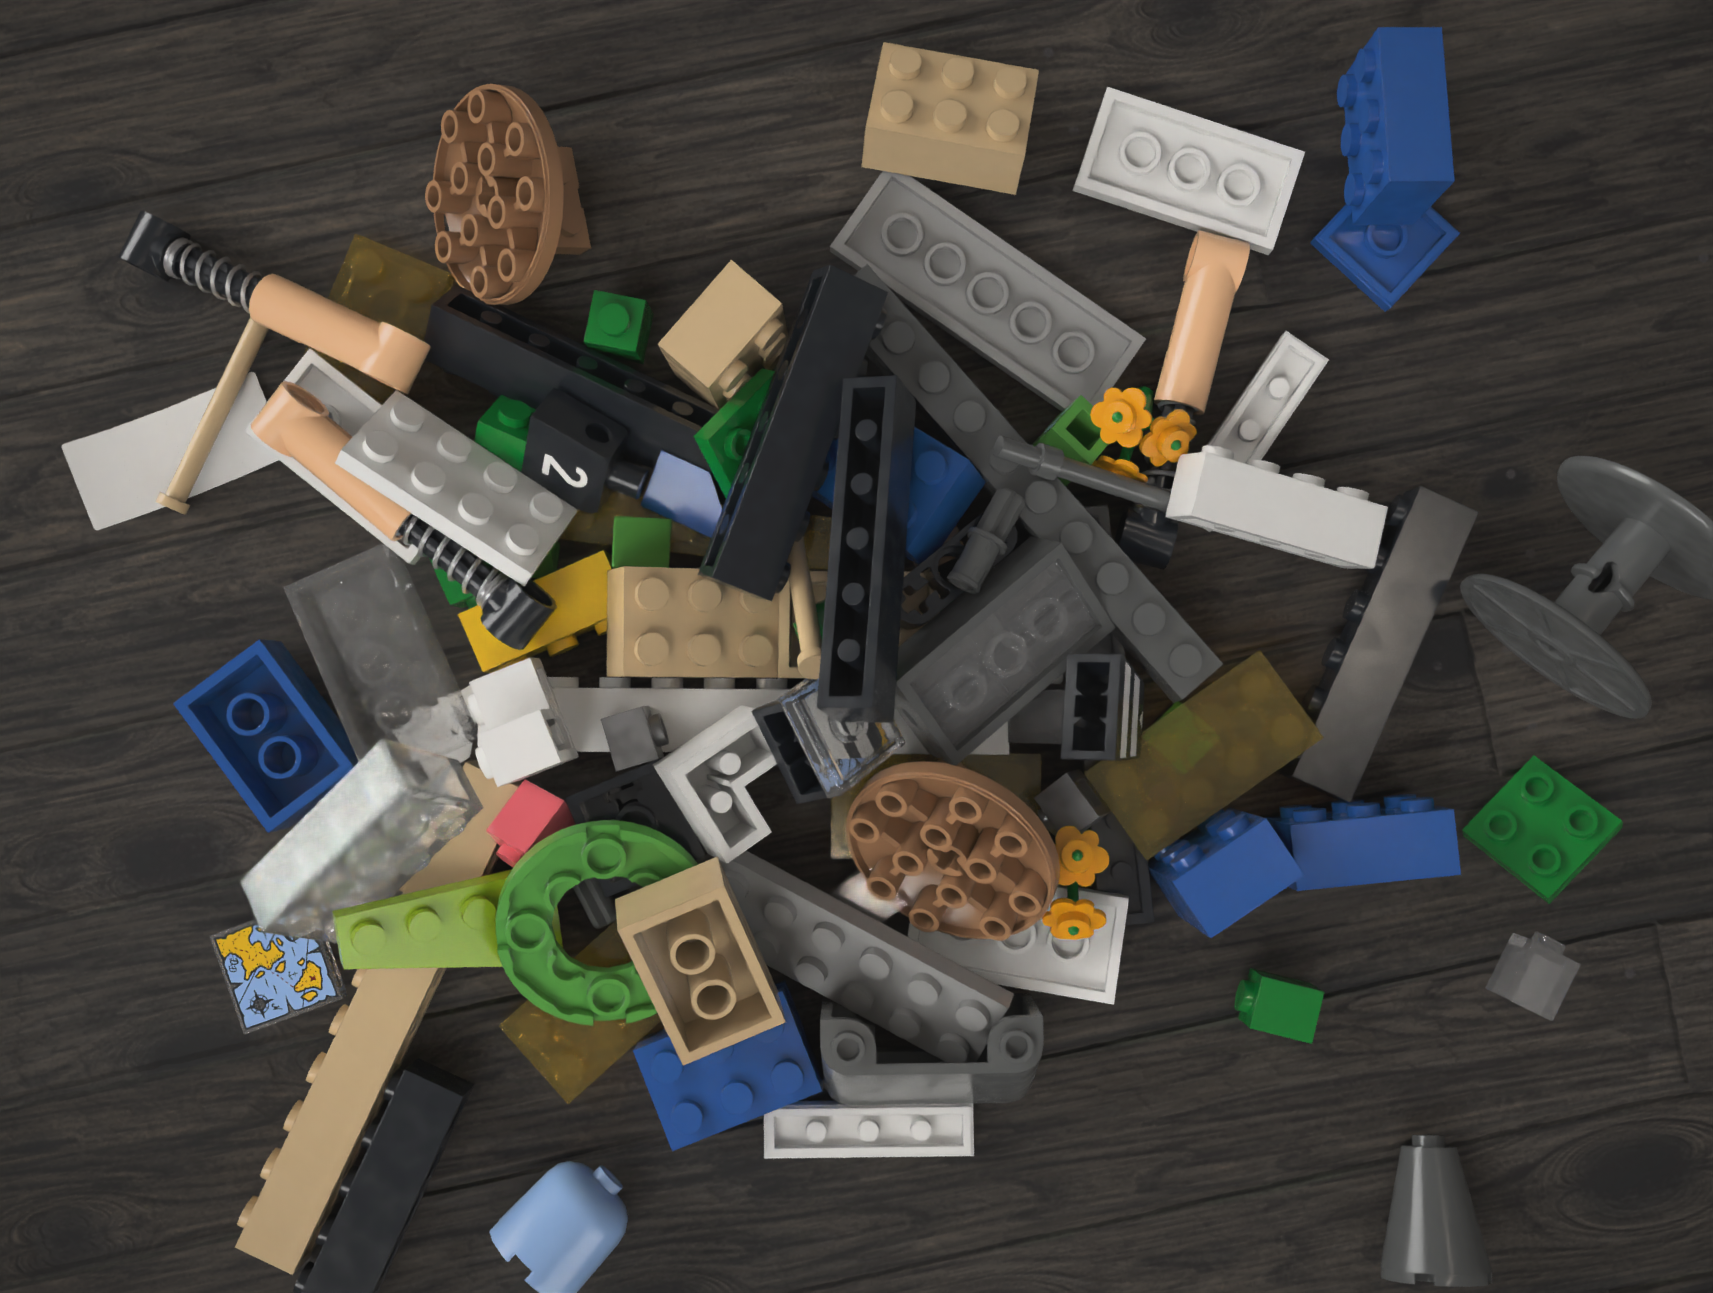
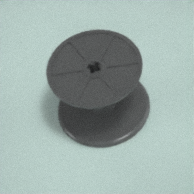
(1643, 536)

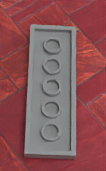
(986, 292)
(866, 963)

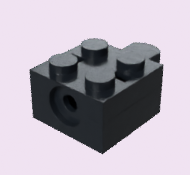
(644, 804)

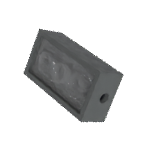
(996, 649)

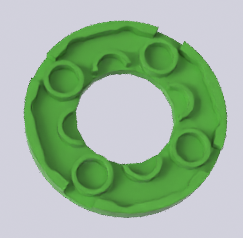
(526, 912)

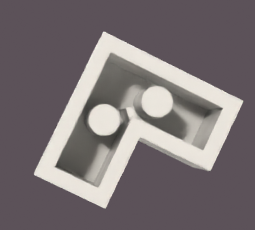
(521, 721)
(710, 781)

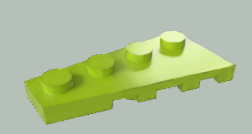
(426, 928)

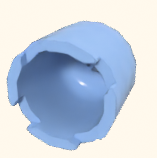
(564, 1226)

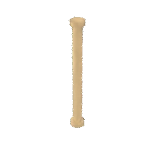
(213, 418)
(805, 612)

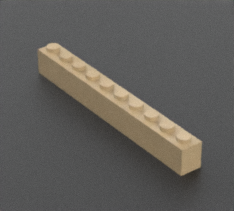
(354, 1073)

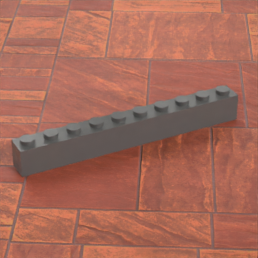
(970, 426)

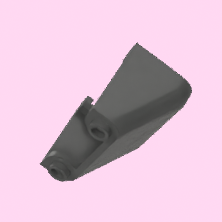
(872, 1075)

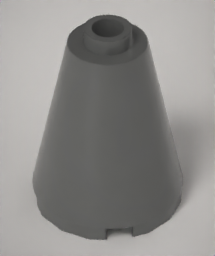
(1433, 1220)

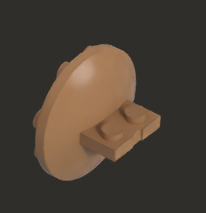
(503, 195)
(954, 850)

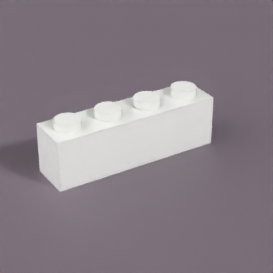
(1276, 509)

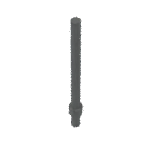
(1050, 463)

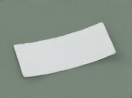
(131, 463)

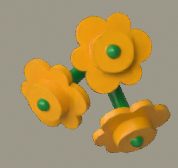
(1125, 417)
(1079, 862)

